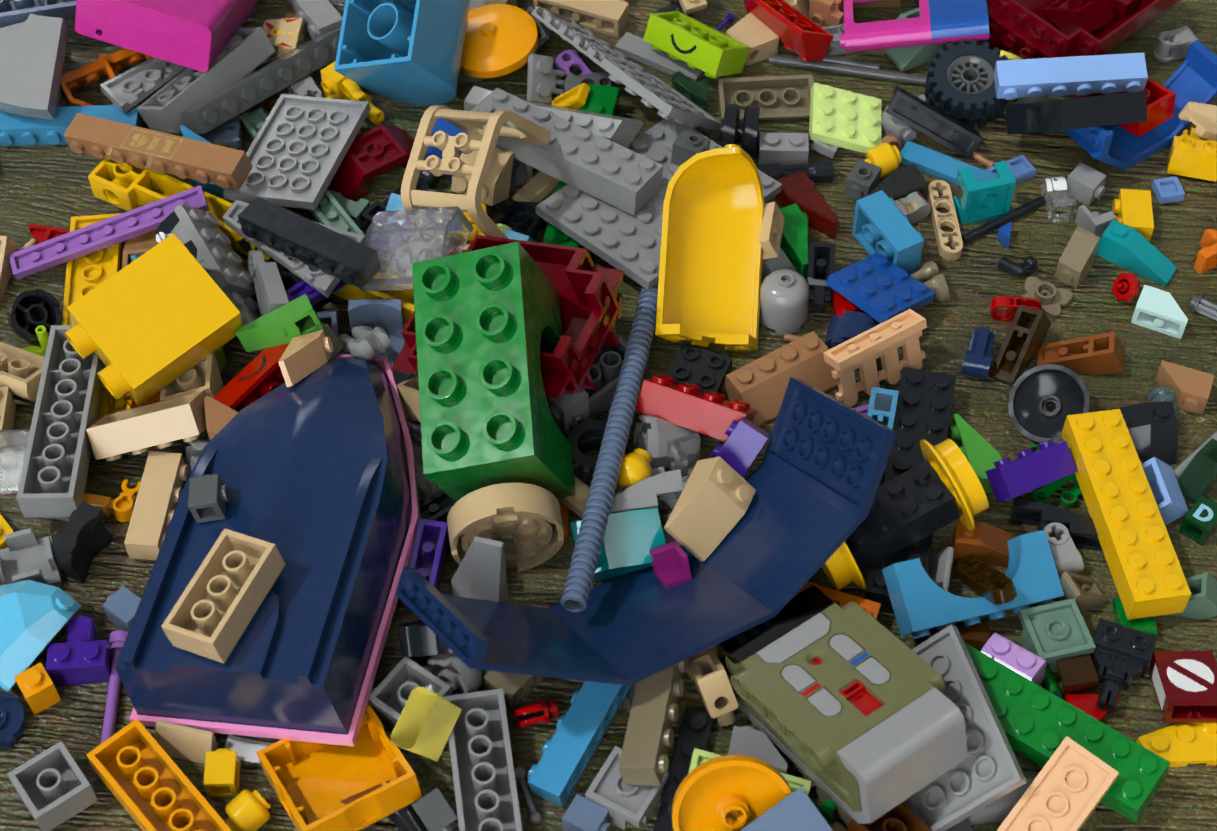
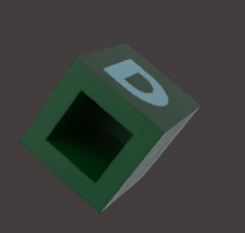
(1200, 520)

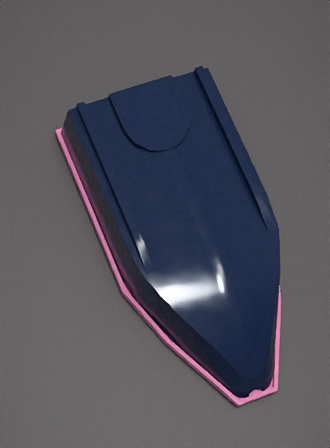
(337, 492)

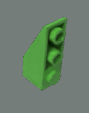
(280, 325)
(975, 448)

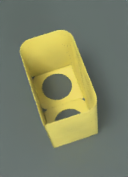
(425, 723)

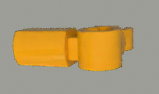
(120, 507)

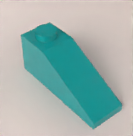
(1134, 252)

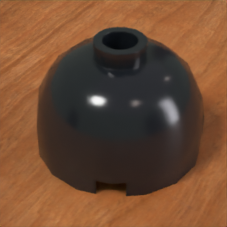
(32, 310)

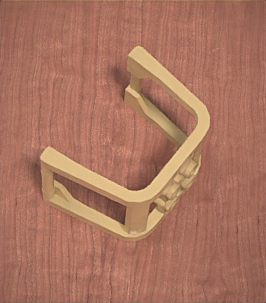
(451, 164)

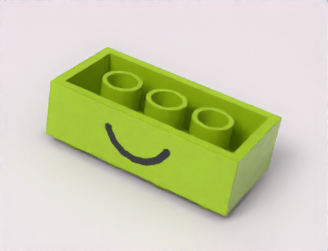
(696, 44)

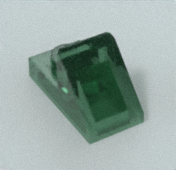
(696, 92)

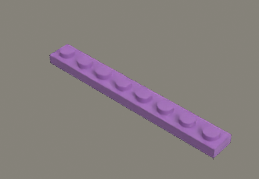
(102, 234)

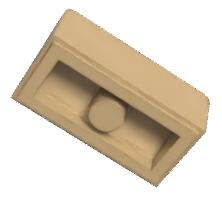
(185, 741)

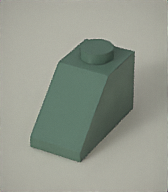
(1202, 599)

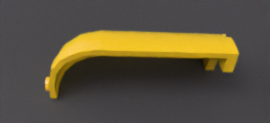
(712, 252)

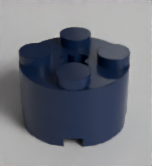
(847, 327)

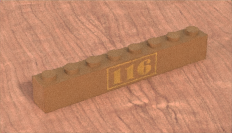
(158, 151)

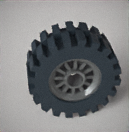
(952, 92)

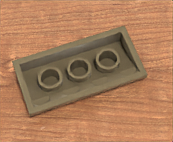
(776, 95)

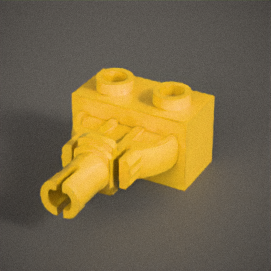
(340, 87)
(1193, 156)

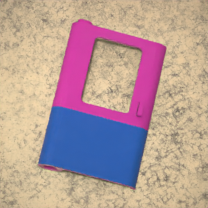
(938, 24)

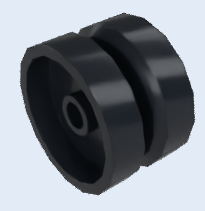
(741, 131)

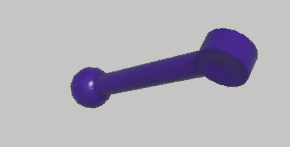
(729, 17)

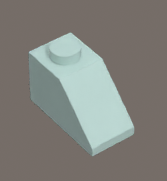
(1159, 312)

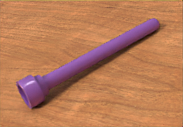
(116, 643)

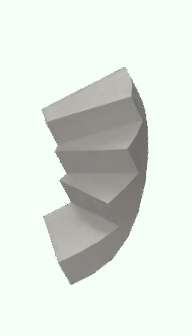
(32, 65)

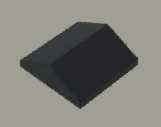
(522, 217)

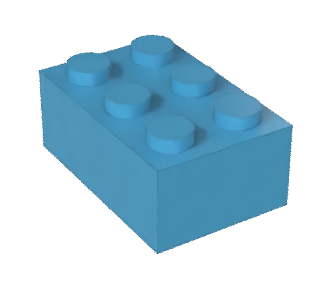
(885, 230)

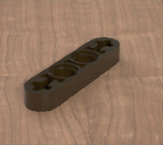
(985, 579)

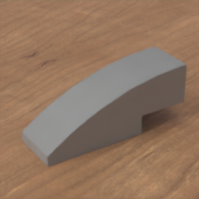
(648, 492)

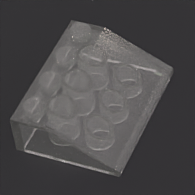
(413, 237)

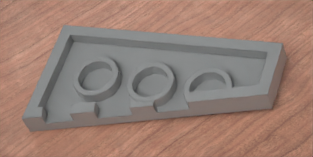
(139, 82)

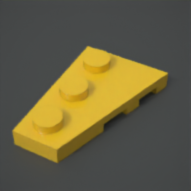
(1184, 743)

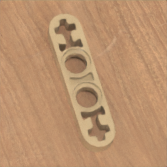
(947, 219)

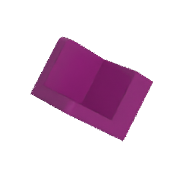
(670, 564)

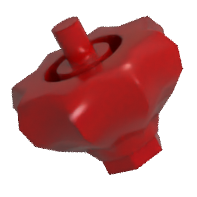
(1126, 287)

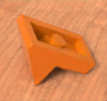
(1208, 254)

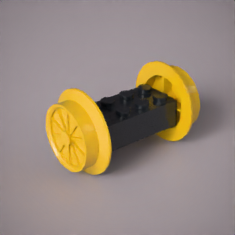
(909, 510)

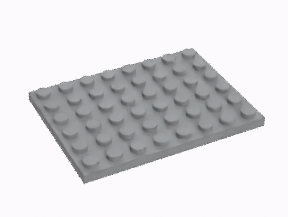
(619, 237)

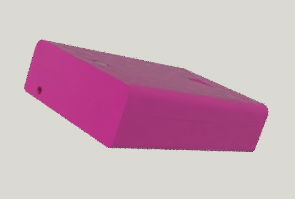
(171, 30)

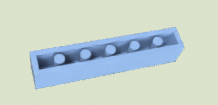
(1070, 76)

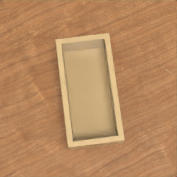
(148, 426)

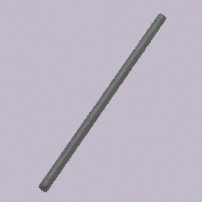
(848, 70)

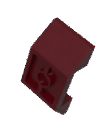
(370, 156)

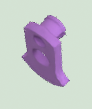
(569, 59)

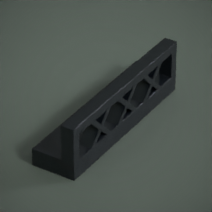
(933, 122)

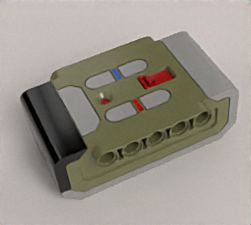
(845, 702)

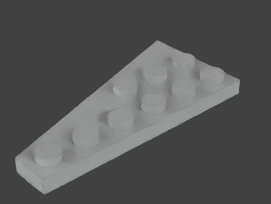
(313, 276)

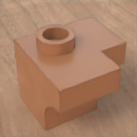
(826, 12)

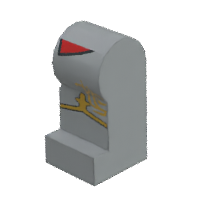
(913, 206)

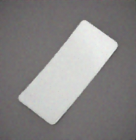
(246, 748)

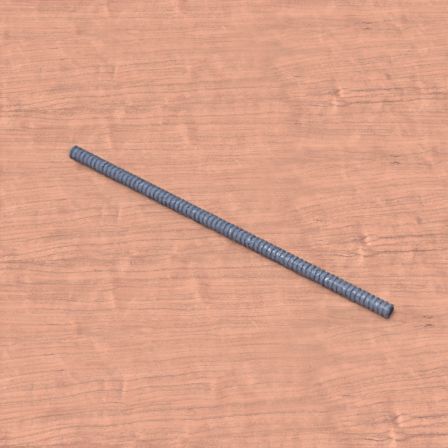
(611, 455)

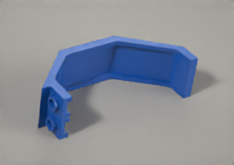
(1191, 82)

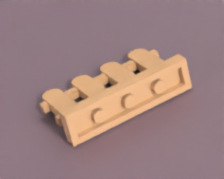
(875, 343)

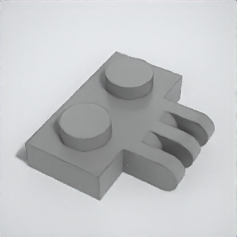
(542, 79)

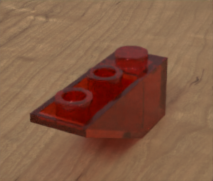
(802, 191)

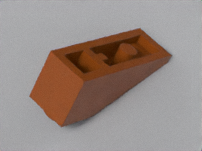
(1086, 355)
(984, 541)

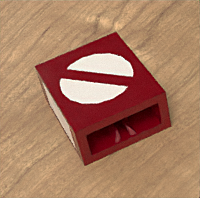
(1185, 685)

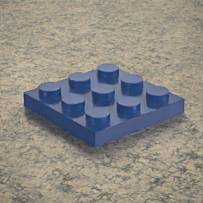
(880, 287)

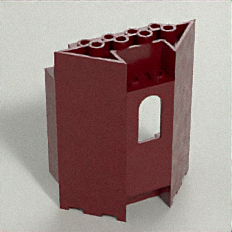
(1032, 35)
(586, 308)

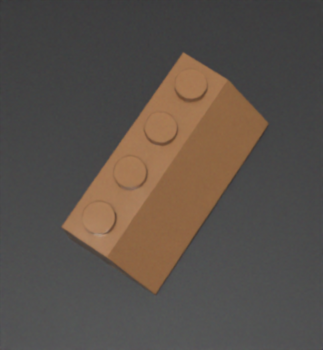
(767, 378)

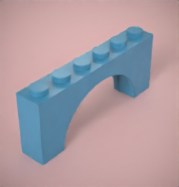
(925, 606)

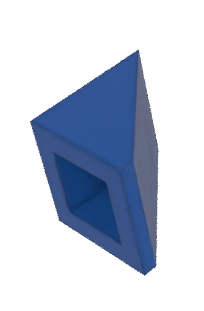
(1004, 234)

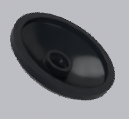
(1038, 389)

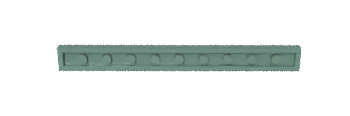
(328, 210)

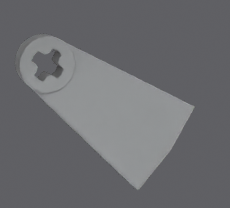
(267, 283)

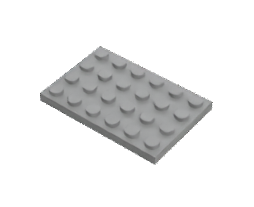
(300, 150)
(991, 763)

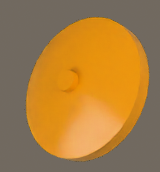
(497, 40)
(727, 794)

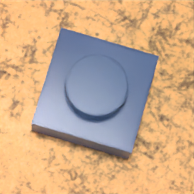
(1168, 190)

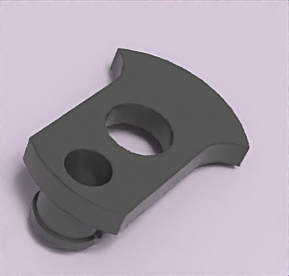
(597, 78)

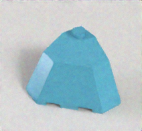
(29, 621)

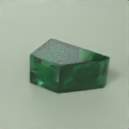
(1200, 473)

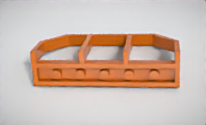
(93, 71)

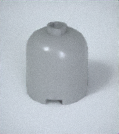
(784, 301)

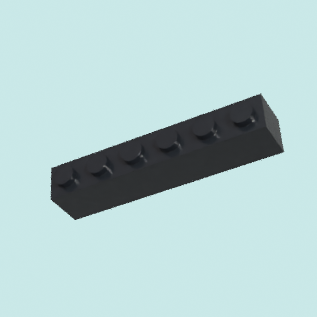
(309, 242)

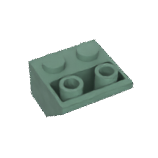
(911, 57)

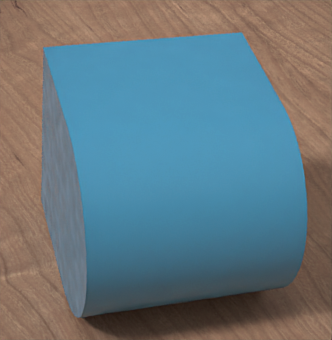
(404, 48)

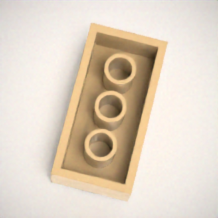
(223, 595)

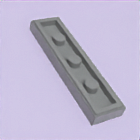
(641, 51)

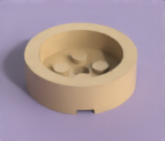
(512, 513)

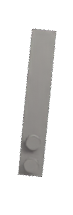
(317, 15)

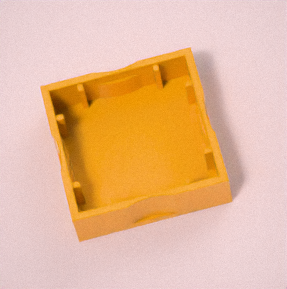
(317, 776)

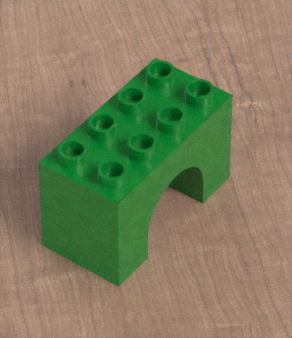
(482, 375)

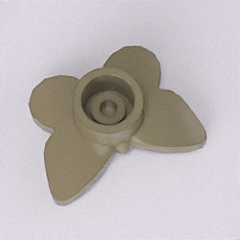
(1049, 297)

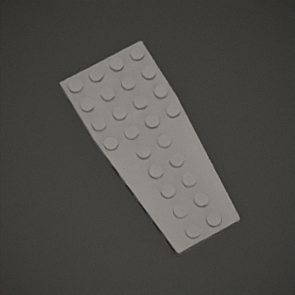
(637, 81)

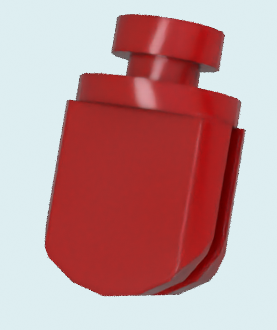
(546, 711)

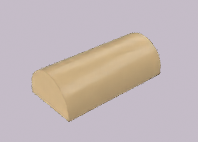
(20, 371)

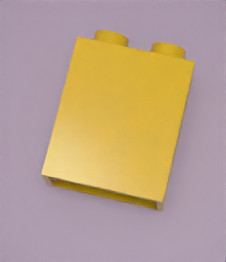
(152, 321)

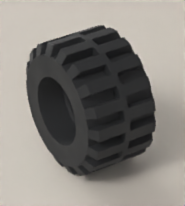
(584, 438)

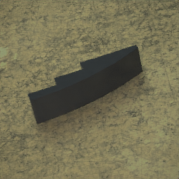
(1040, 514)

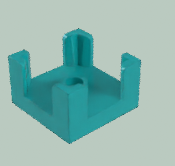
(984, 198)

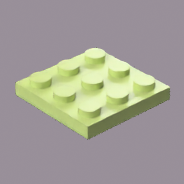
(844, 118)

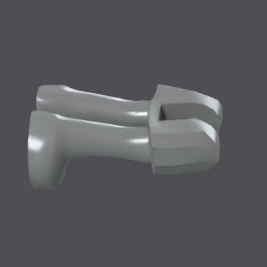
(365, 342)

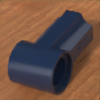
(978, 358)

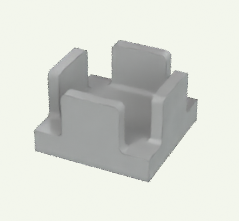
(29, 559)
(623, 801)

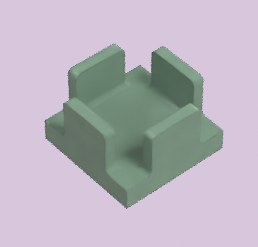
(1055, 632)

